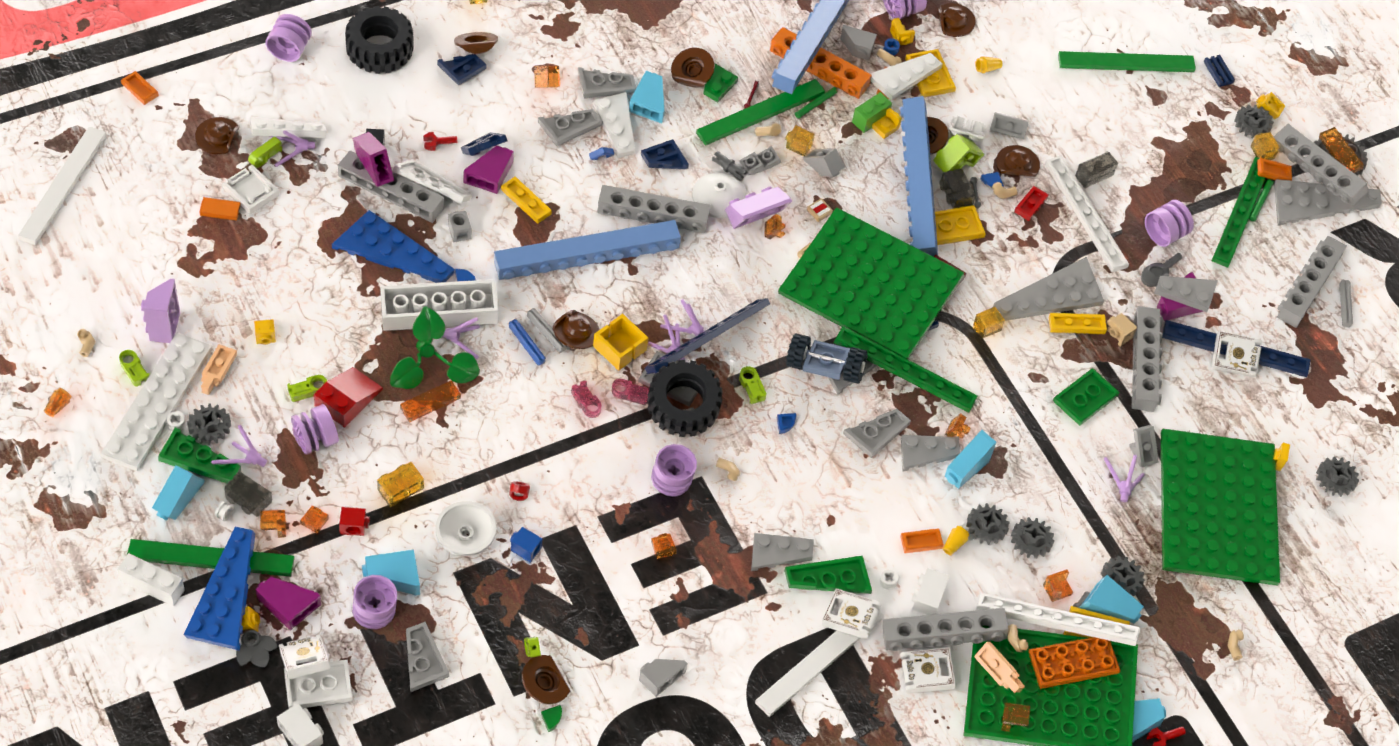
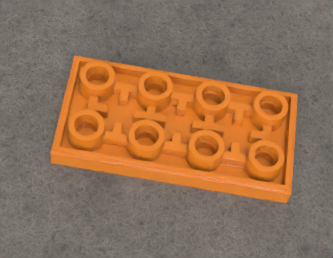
(1073, 661)

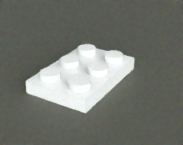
(321, 687)

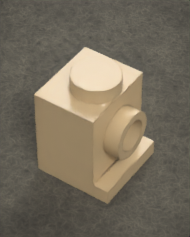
(1121, 328)

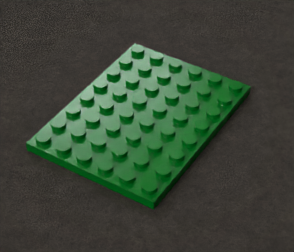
(871, 283)
(1219, 507)
(1062, 715)

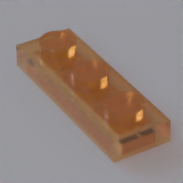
(1340, 149)
(430, 401)

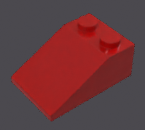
(347, 395)

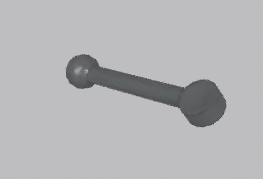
(973, 181)

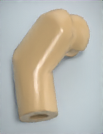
(888, 58)
(773, 130)
(1002, 192)
(87, 340)
(730, 467)
(1018, 645)
(1233, 646)

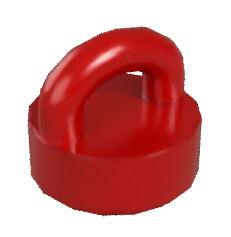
(519, 487)

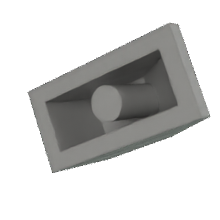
(858, 42)
(825, 161)
(661, 674)

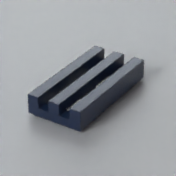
(1222, 70)

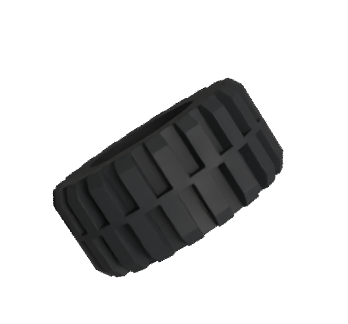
(379, 22)
(690, 376)

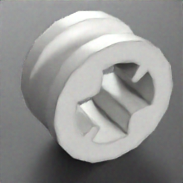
(178, 416)
(224, 511)
(888, 585)

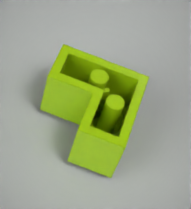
(957, 153)

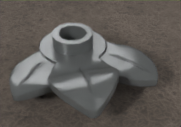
(257, 651)

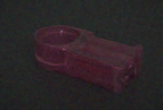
(632, 393)
(585, 398)

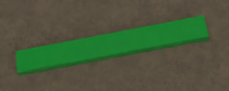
(1126, 61)
(759, 112)
(1239, 216)
(908, 370)
(206, 557)

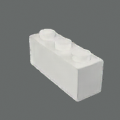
(151, 579)

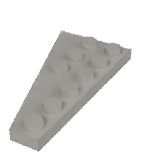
(1313, 201)
(1059, 292)

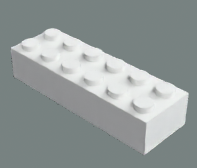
(451, 300)

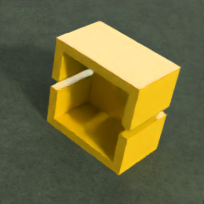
(624, 343)

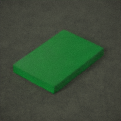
(1086, 396)

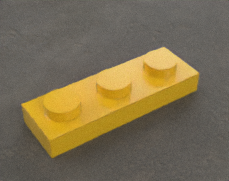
(526, 200)
(1077, 323)

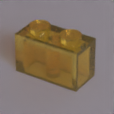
(400, 484)

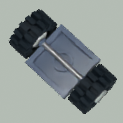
(826, 359)

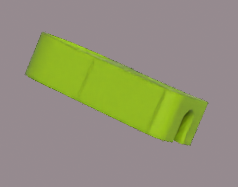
(265, 151)
(134, 369)
(753, 386)
(304, 389)
(532, 646)

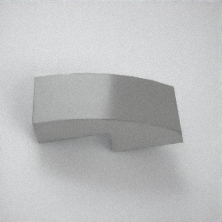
(760, 162)

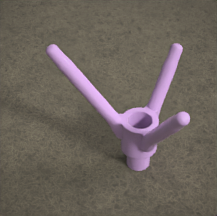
(300, 145)
(695, 328)
(454, 333)
(675, 343)
(251, 455)
(1127, 486)

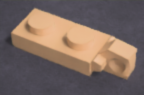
(217, 368)
(999, 667)

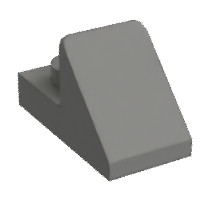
(1145, 446)

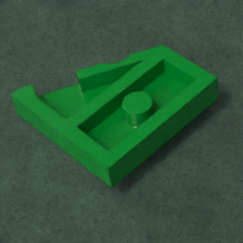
(719, 83)

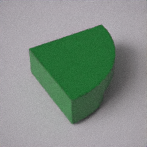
(552, 717)

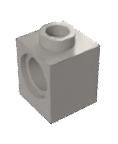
(459, 226)

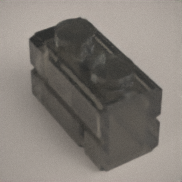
(1096, 169)
(957, 189)
(247, 494)

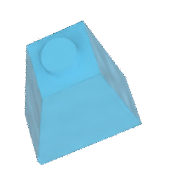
(649, 98)
(971, 459)
(177, 493)
(397, 567)
(1112, 600)
(1147, 715)

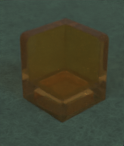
(546, 76)
(274, 521)
(1057, 585)
(1016, 715)

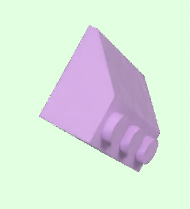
(757, 206)
(161, 312)

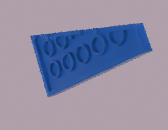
(391, 248)
(223, 602)

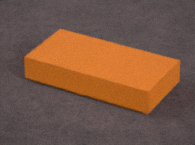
(139, 87)
(1274, 170)
(219, 208)
(921, 540)

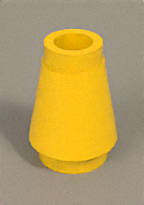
(988, 64)
(956, 539)

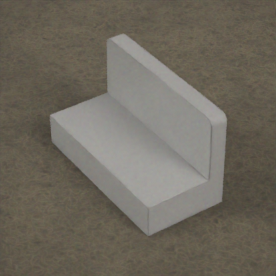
(1009, 125)

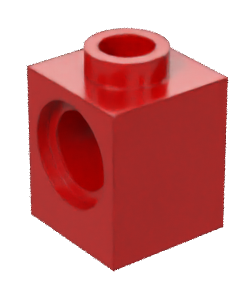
(353, 521)

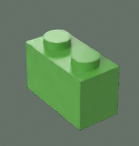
(870, 112)

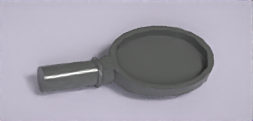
(1153, 271)

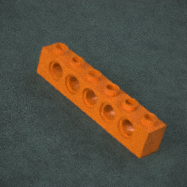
(827, 66)

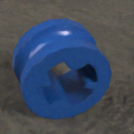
(888, 46)

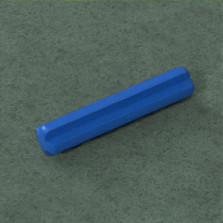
(527, 342)

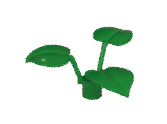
(425, 328)

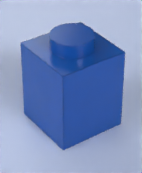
(525, 544)

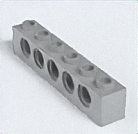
(1343, 176)
(400, 192)
(653, 208)
(1311, 281)
(1146, 359)
(953, 622)

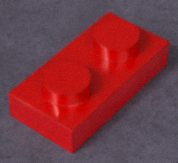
(1031, 203)

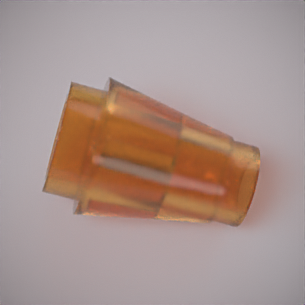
(57, 401)

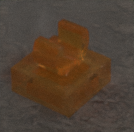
(773, 227)
(957, 427)
(314, 519)
(663, 545)

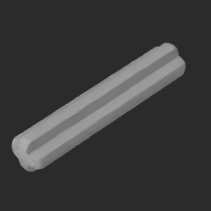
(1346, 303)
(545, 329)

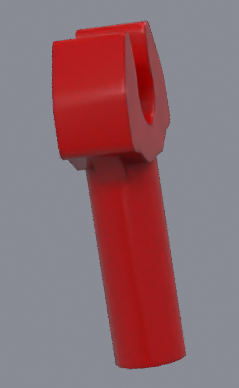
(430, 136)
(1163, 736)

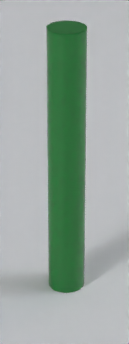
(816, 102)
(1260, 202)

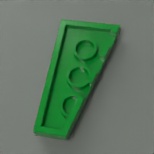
(196, 458)
(842, 574)

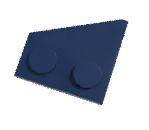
(462, 67)
(482, 143)
(665, 156)

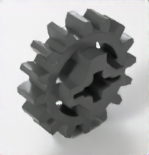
(1253, 120)
(208, 422)
(1337, 476)
(997, 525)
(1032, 538)
(1124, 574)

